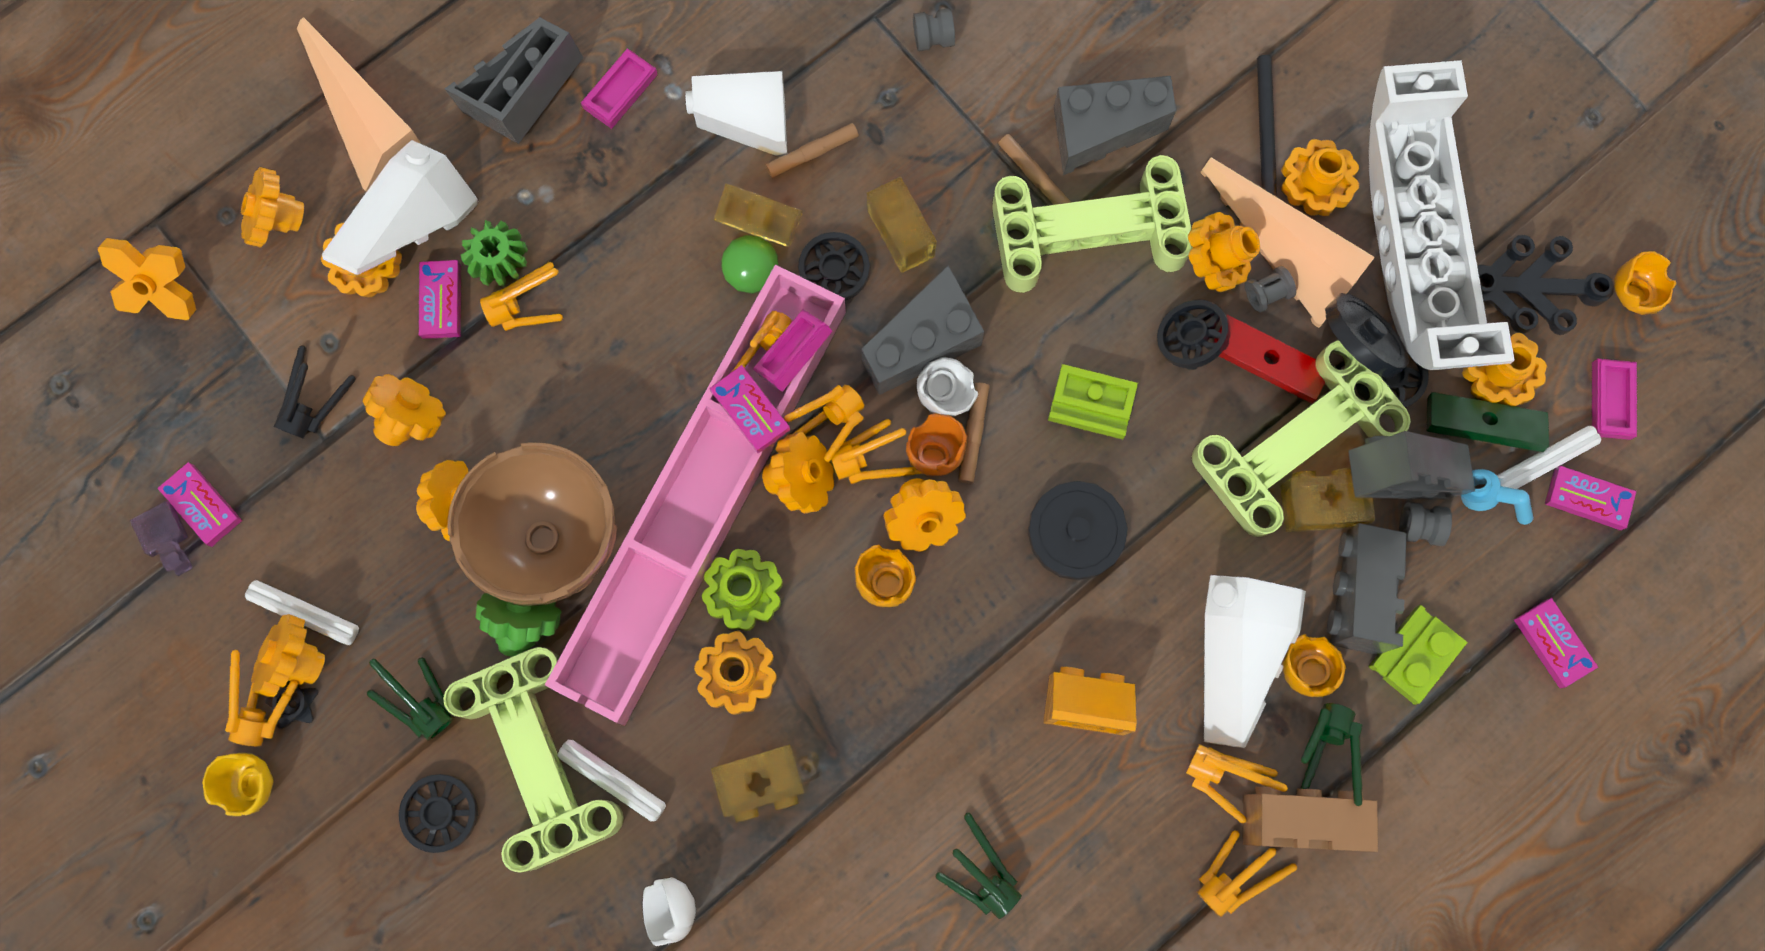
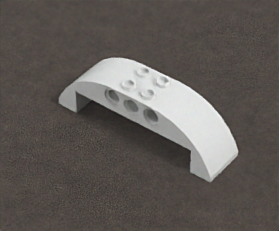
(1426, 222)

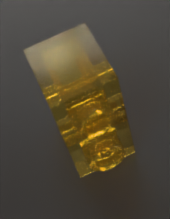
(758, 215)
(901, 224)
(1306, 510)
(734, 778)

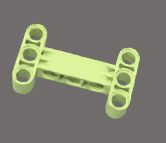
(1092, 223)
(1300, 439)
(532, 760)

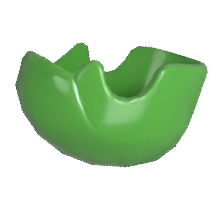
(748, 263)

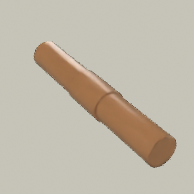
(812, 150)
(1033, 170)
(974, 434)

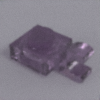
(159, 533)

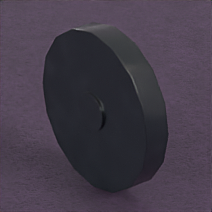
(1366, 335)
(1077, 530)

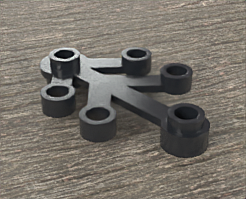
(1532, 287)

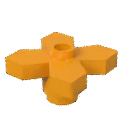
(147, 278)

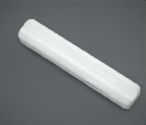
(1550, 458)
(314, 617)
(611, 780)

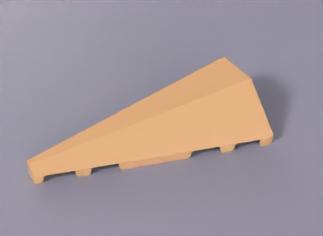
(363, 118)
(1313, 254)

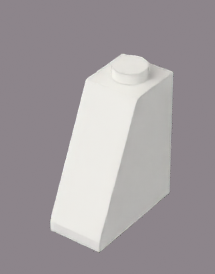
(742, 108)

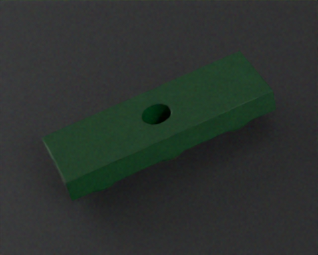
(1487, 422)

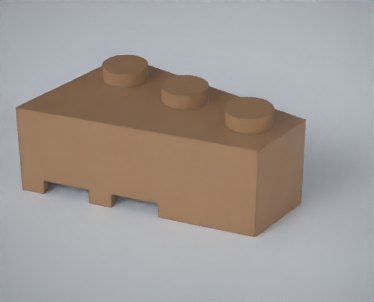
(1309, 820)

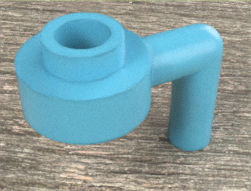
(1493, 493)

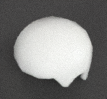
(946, 387)
(668, 911)

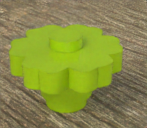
(742, 589)

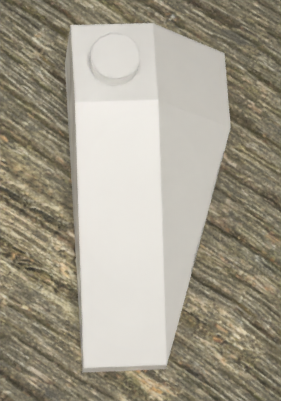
(403, 205)
(1245, 643)

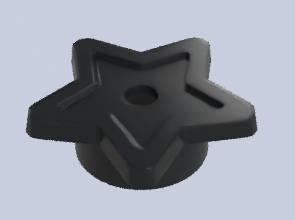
(302, 710)

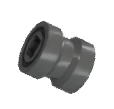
(934, 31)
(1426, 524)

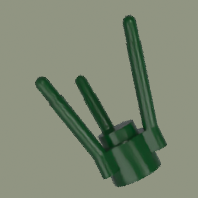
(428, 716)
(1333, 727)
(997, 893)

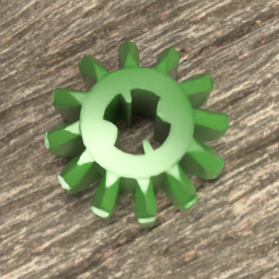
(479, 251)

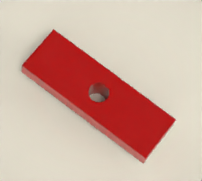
(1290, 367)

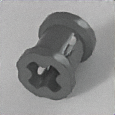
(1270, 289)

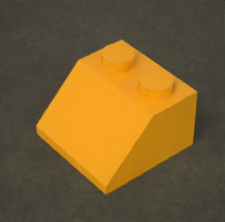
(1091, 703)

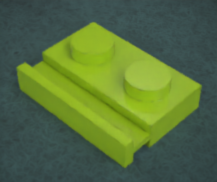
(1092, 401)
(1425, 655)

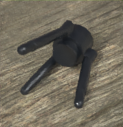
(296, 417)

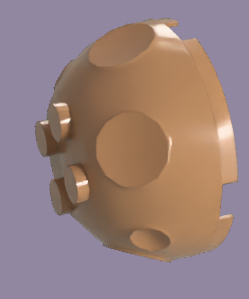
(532, 524)

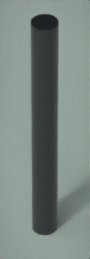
(1266, 124)

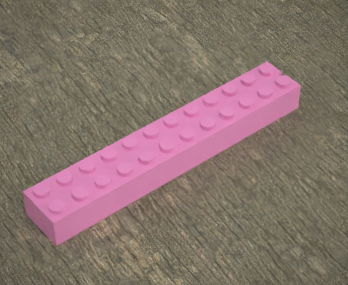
(682, 523)

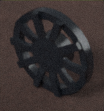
(438, 813)

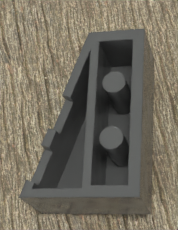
(519, 81)
(1110, 116)
(928, 328)
(1411, 467)
(1368, 590)

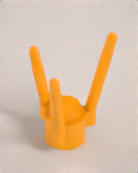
(502, 304)
(770, 331)
(841, 406)
(850, 455)
(250, 724)
(1210, 766)
(1222, 892)

